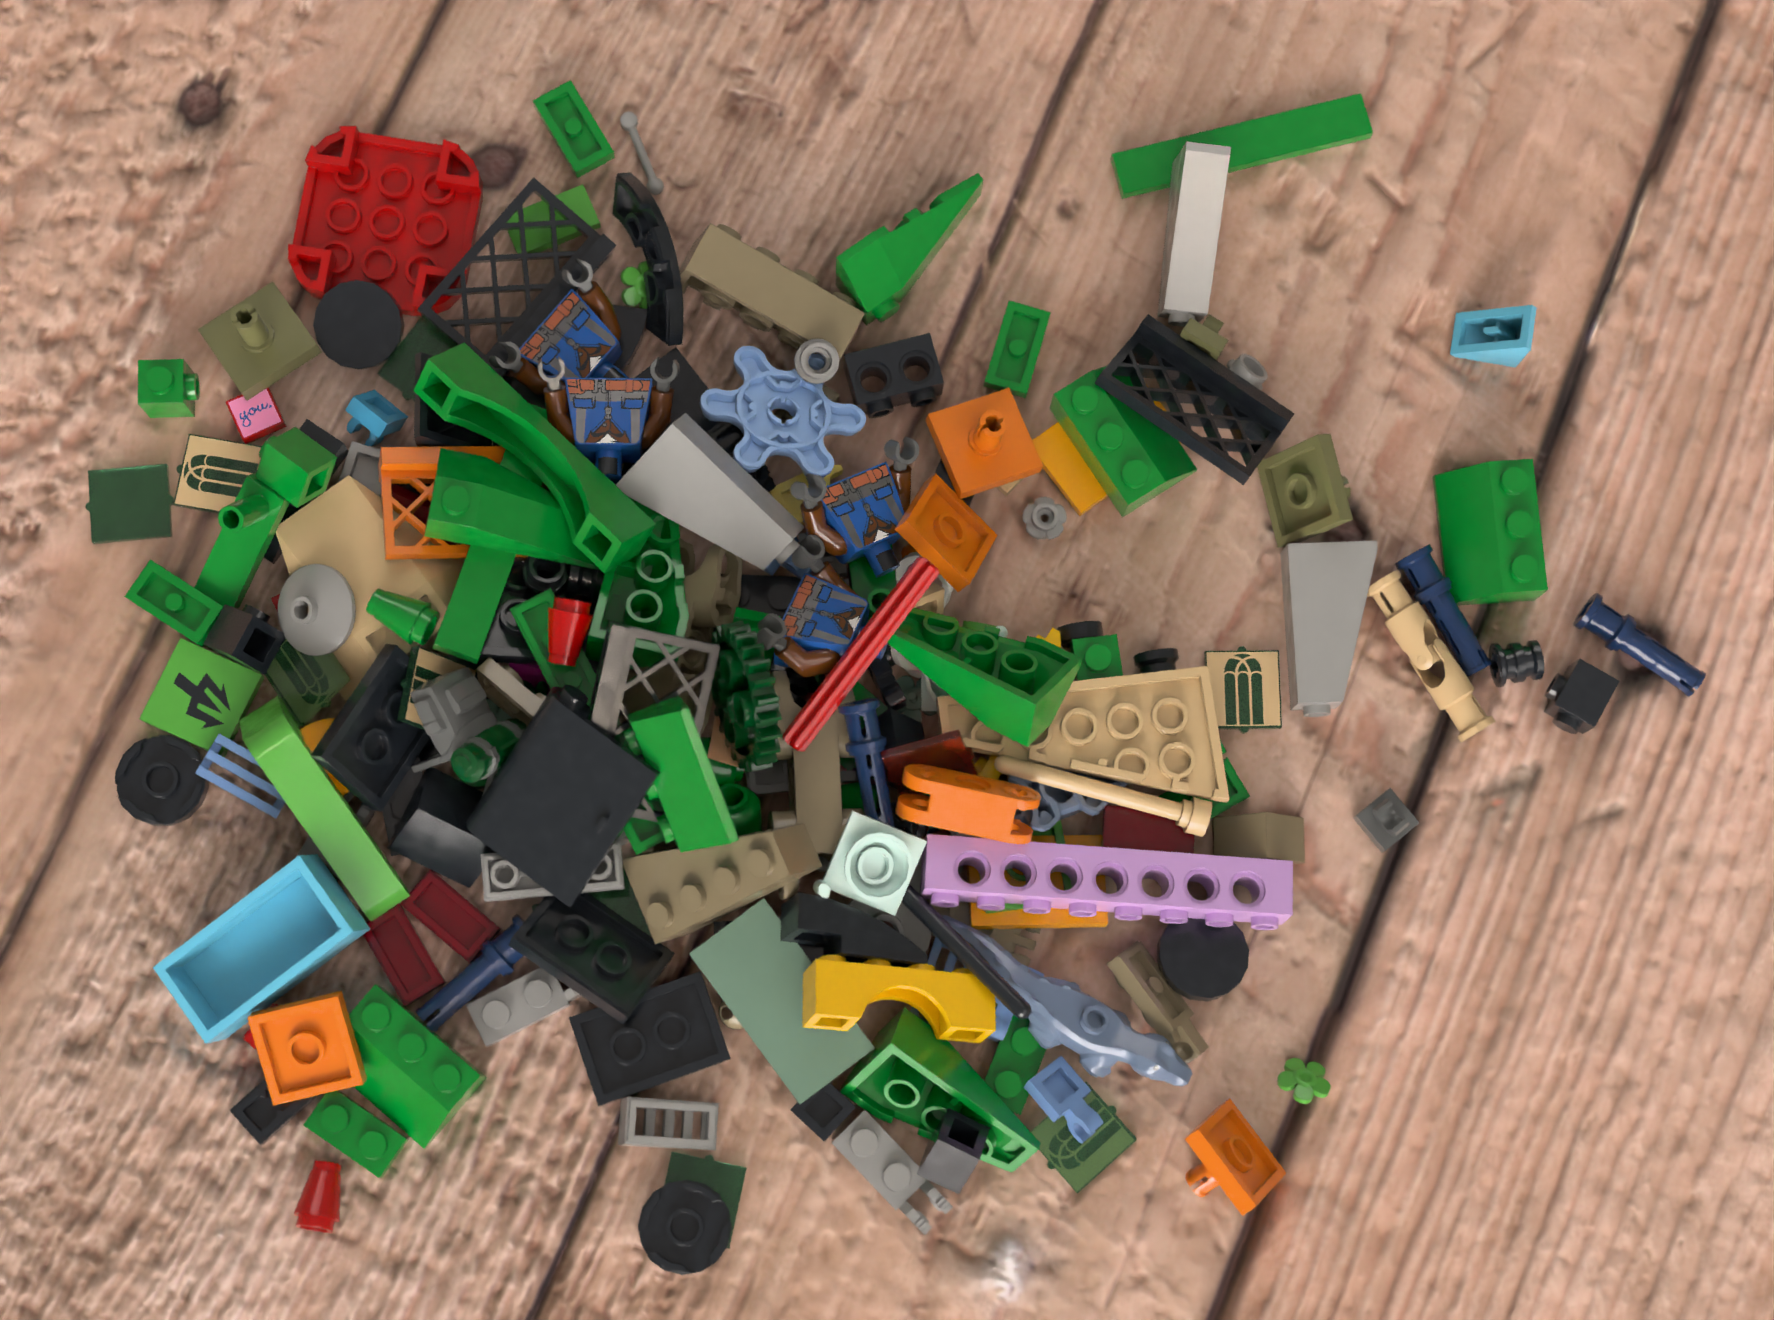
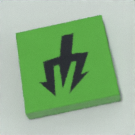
(201, 696)

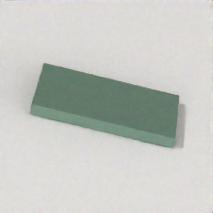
(764, 990)

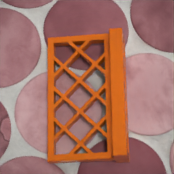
(418, 467)

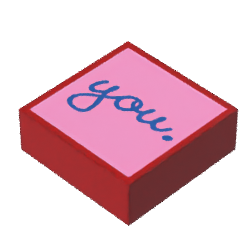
(256, 416)

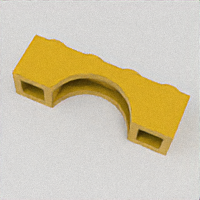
(952, 1002)

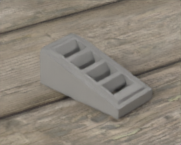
(627, 1123)

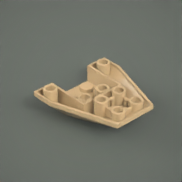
(347, 534)

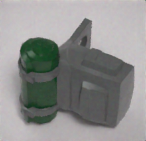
(463, 726)

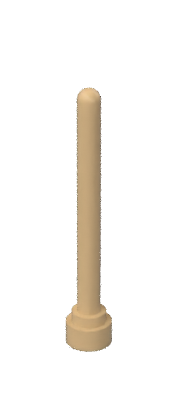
(1189, 814)

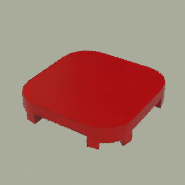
(385, 216)

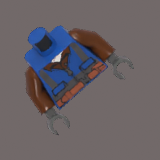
(578, 330)
(610, 417)
(862, 510)
(819, 619)

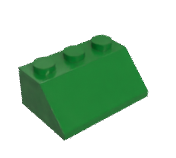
(1119, 445)
(1491, 532)
(686, 784)
(409, 1067)

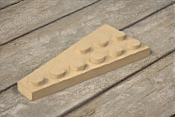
(1123, 728)

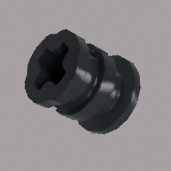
(1516, 662)

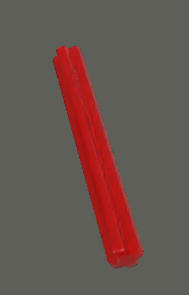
(860, 654)

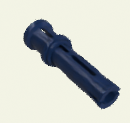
(1435, 593)
(1622, 634)
(865, 744)
(495, 959)

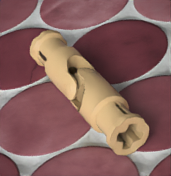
(1419, 639)

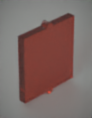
(941, 751)

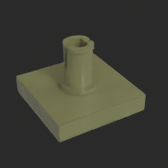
(260, 341)
(1305, 490)

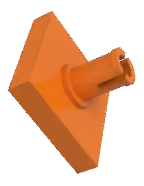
(984, 443)
(946, 532)
(307, 1048)
(1232, 1158)

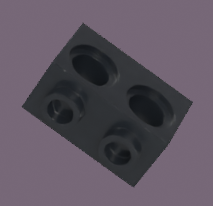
(889, 364)

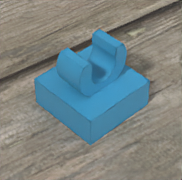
(376, 415)

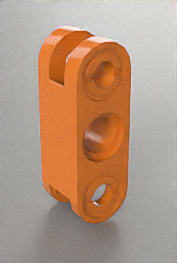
(966, 803)

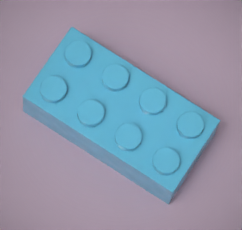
(261, 947)

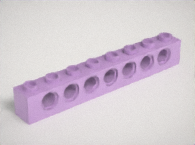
(1266, 879)

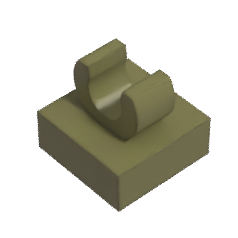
(1205, 335)

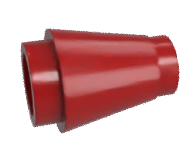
(567, 629)
(320, 1198)

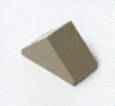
(1260, 836)

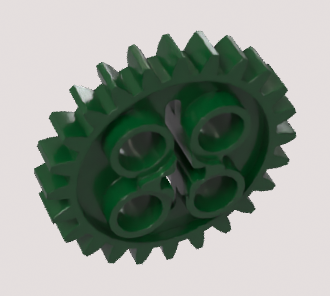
(745, 697)

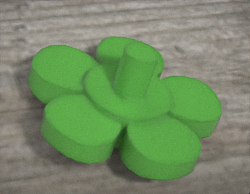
(636, 293)
(1303, 1080)

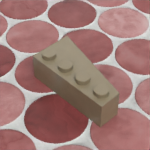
(766, 291)
(700, 886)

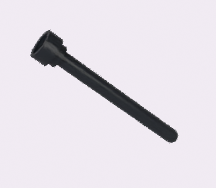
(966, 953)

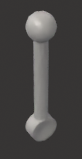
(629, 123)

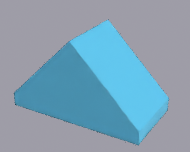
(1494, 335)

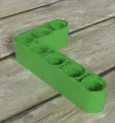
(321, 809)

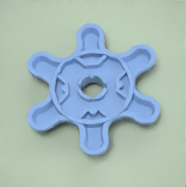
(763, 432)

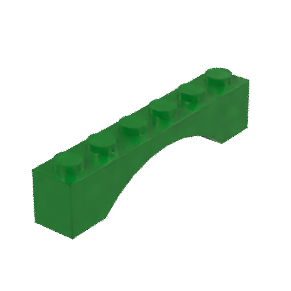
(474, 396)

